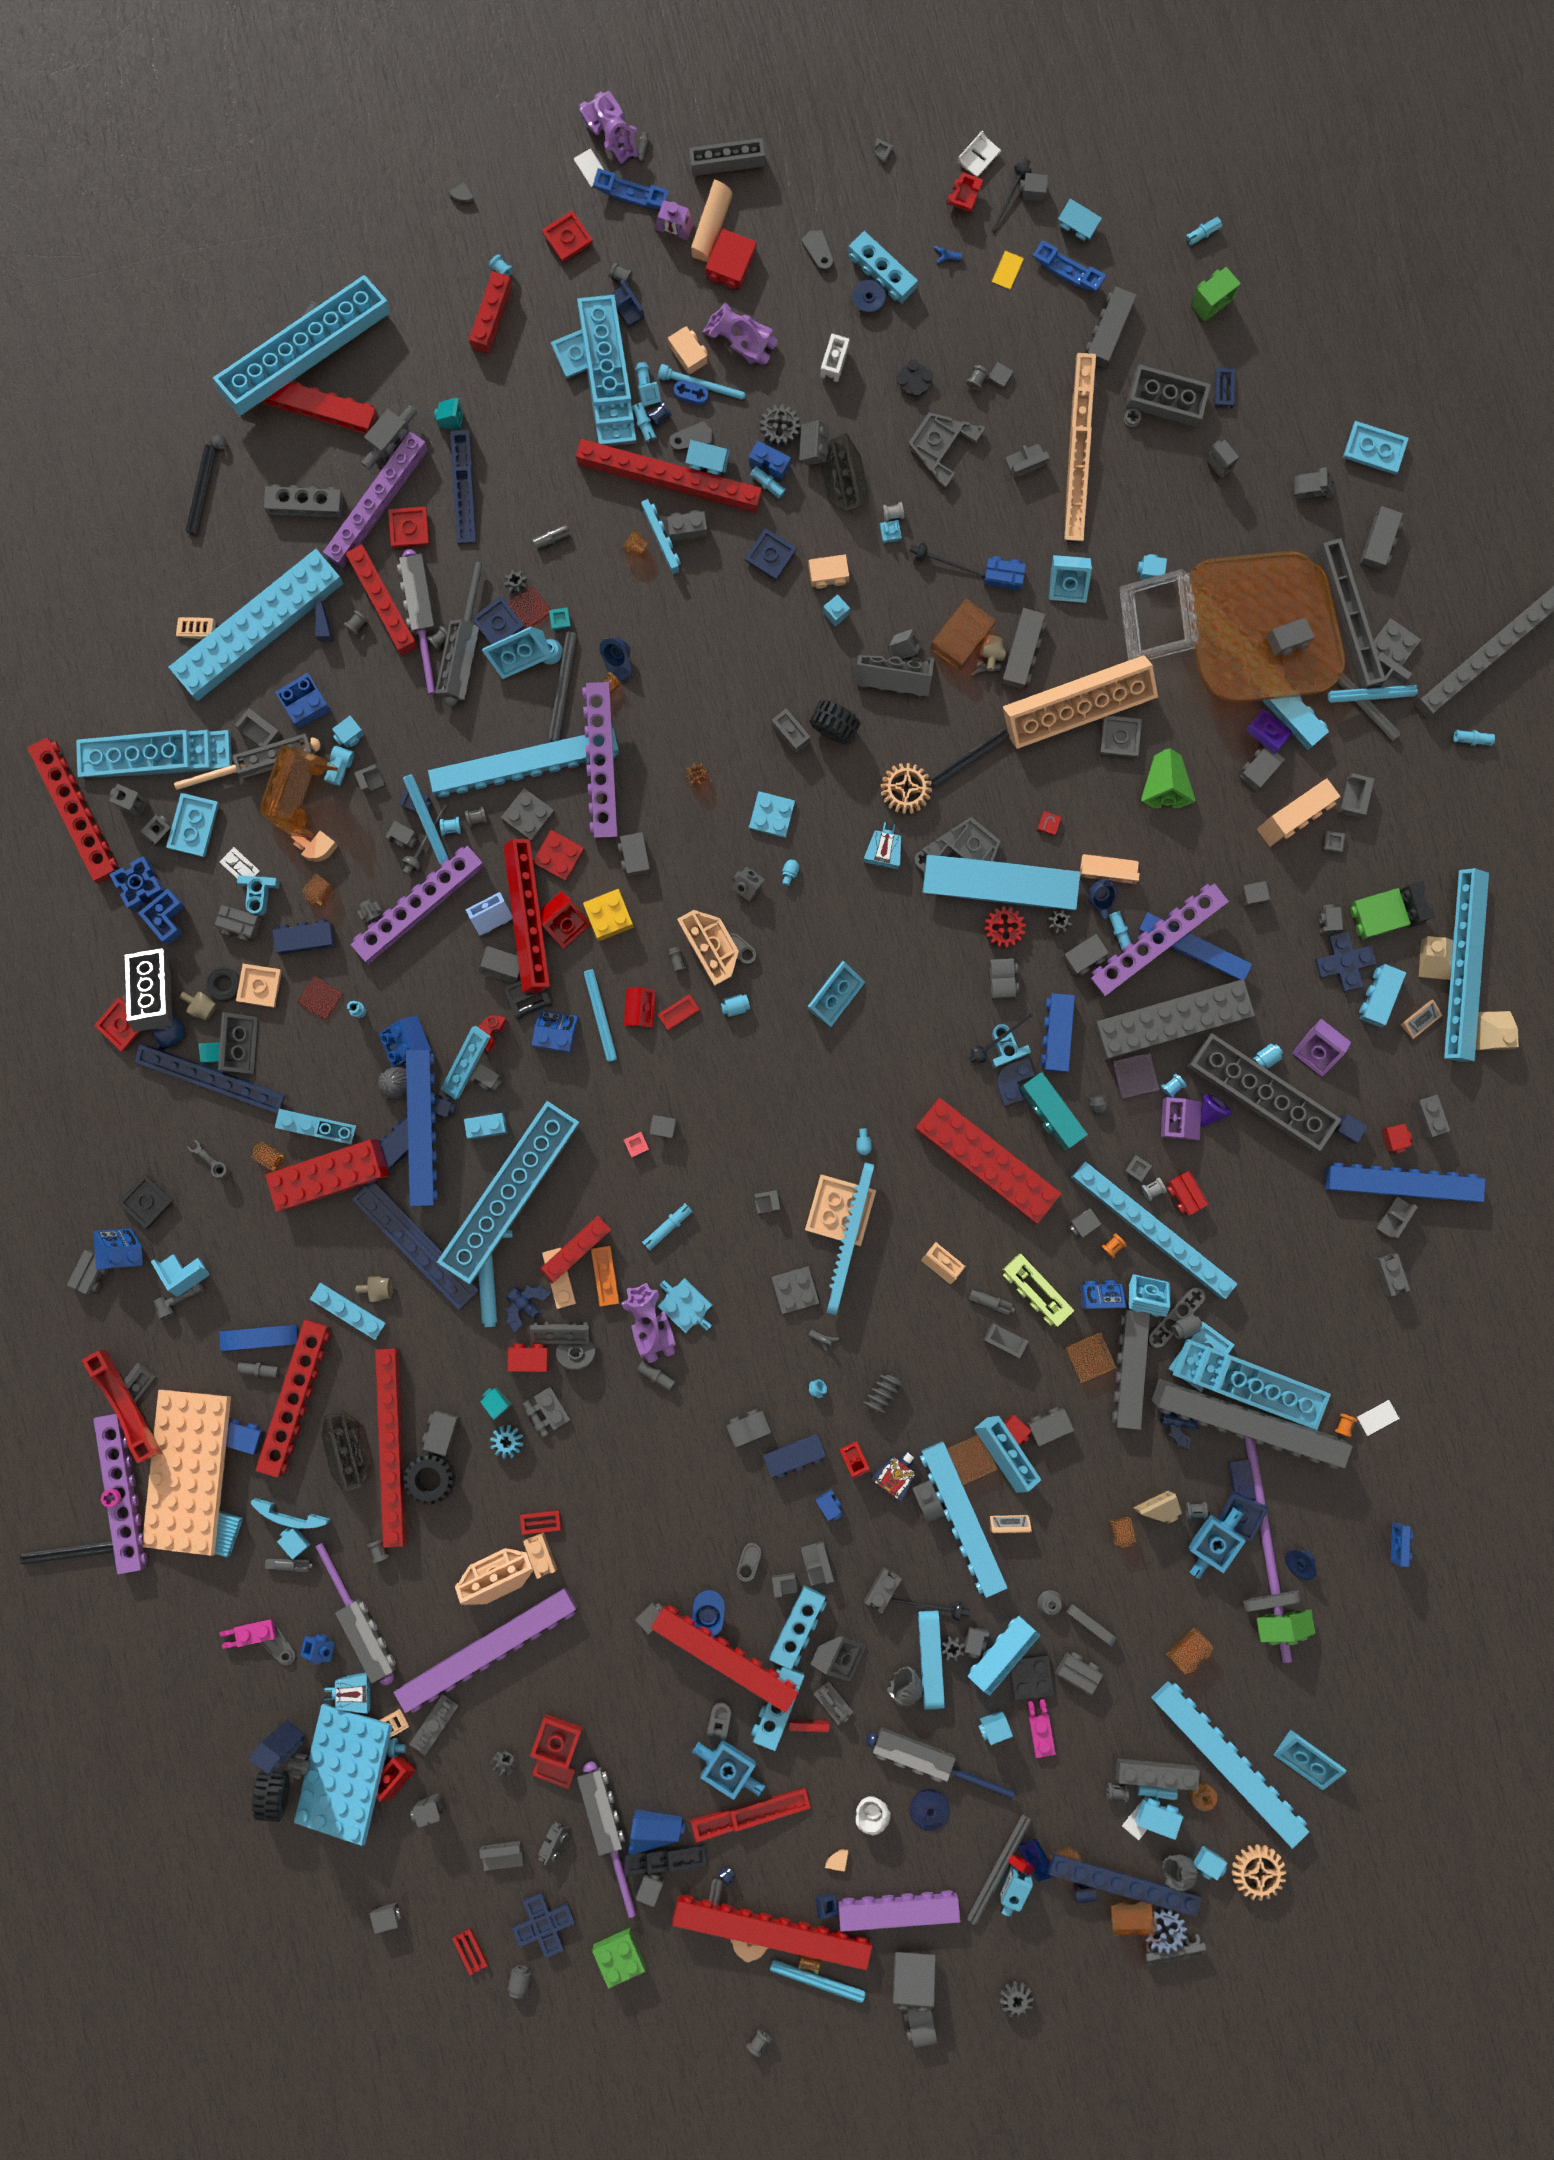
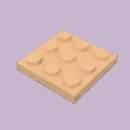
(832, 1206)

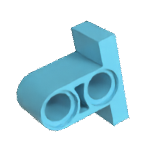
(261, 896)
(1008, 1041)

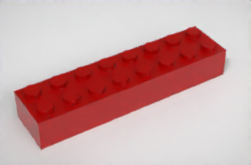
(988, 1161)

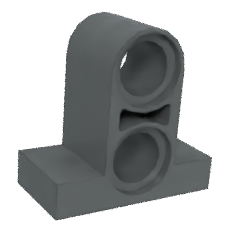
(1314, 484)

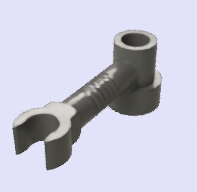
(216, 1167)
(164, 1306)

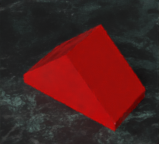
(854, 1460)

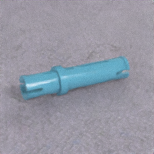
(671, 1223)

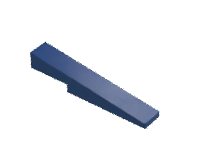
(1201, 950)

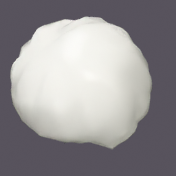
(872, 1815)

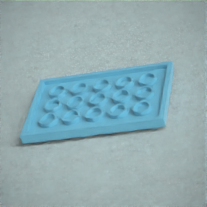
(343, 1774)

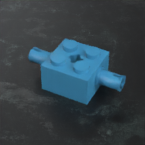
(1219, 1555)
(730, 1782)

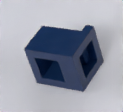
(407, 803)
(443, 1107)

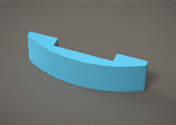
(266, 1509)

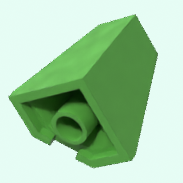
(1168, 782)

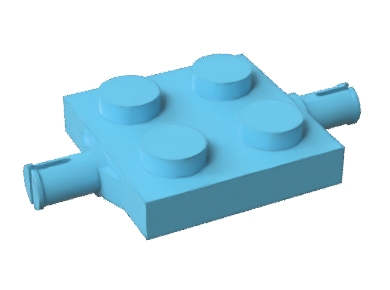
(685, 1305)

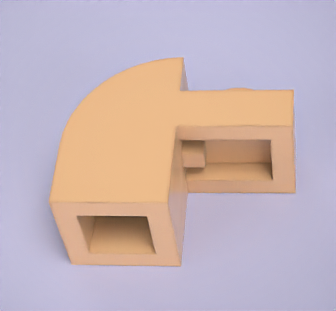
(318, 849)

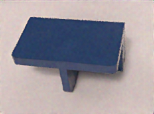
(628, 305)

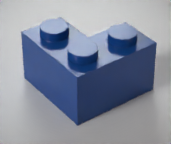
(160, 913)

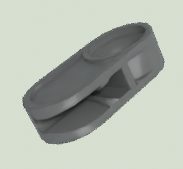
(742, 946)
(750, 1557)

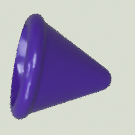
(1213, 1110)

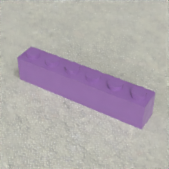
(898, 1911)

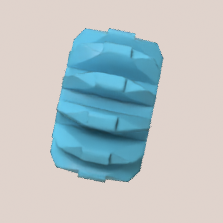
(511, 1437)

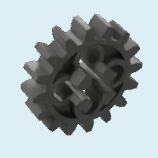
(772, 431)

